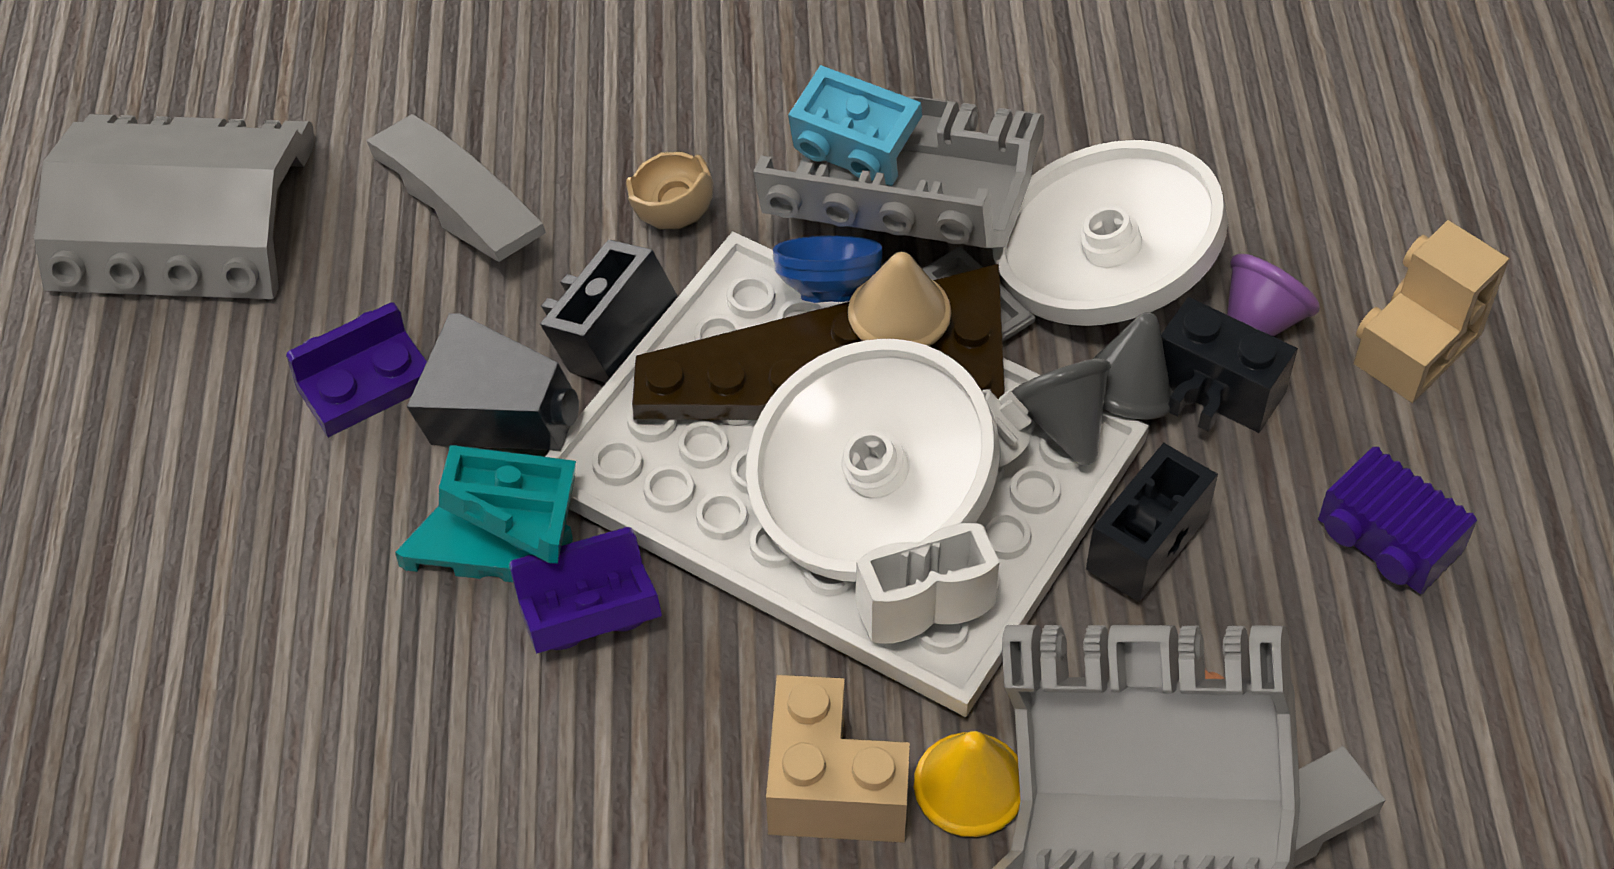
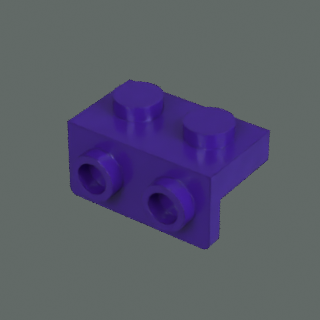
(588, 593)

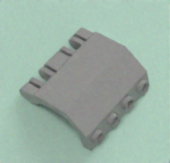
(947, 187)
(165, 205)
(1150, 755)

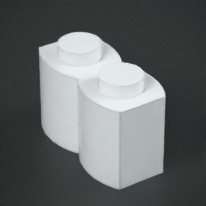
(936, 581)

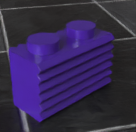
(1396, 520)

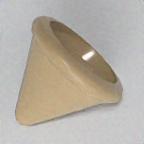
(900, 304)

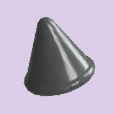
(1138, 372)
(1069, 406)

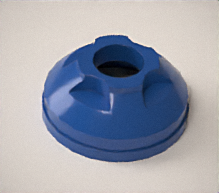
(827, 265)

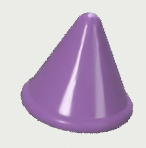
(1267, 295)

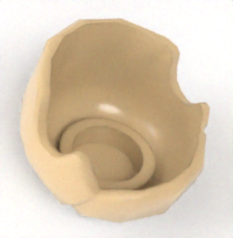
(671, 190)

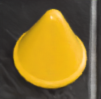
(968, 784)

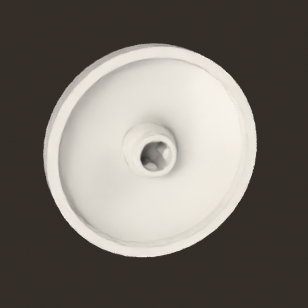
(1113, 233)
(870, 453)

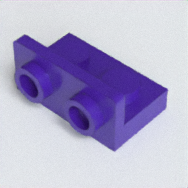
(357, 369)

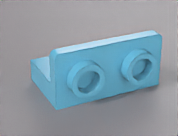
(852, 123)

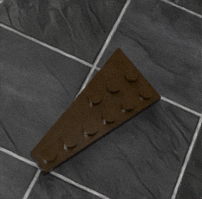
(742, 369)

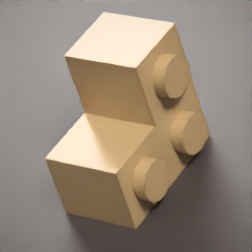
(1432, 312)
(828, 782)

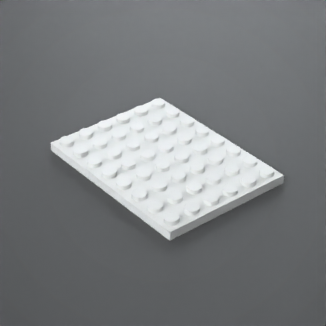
(691, 504)

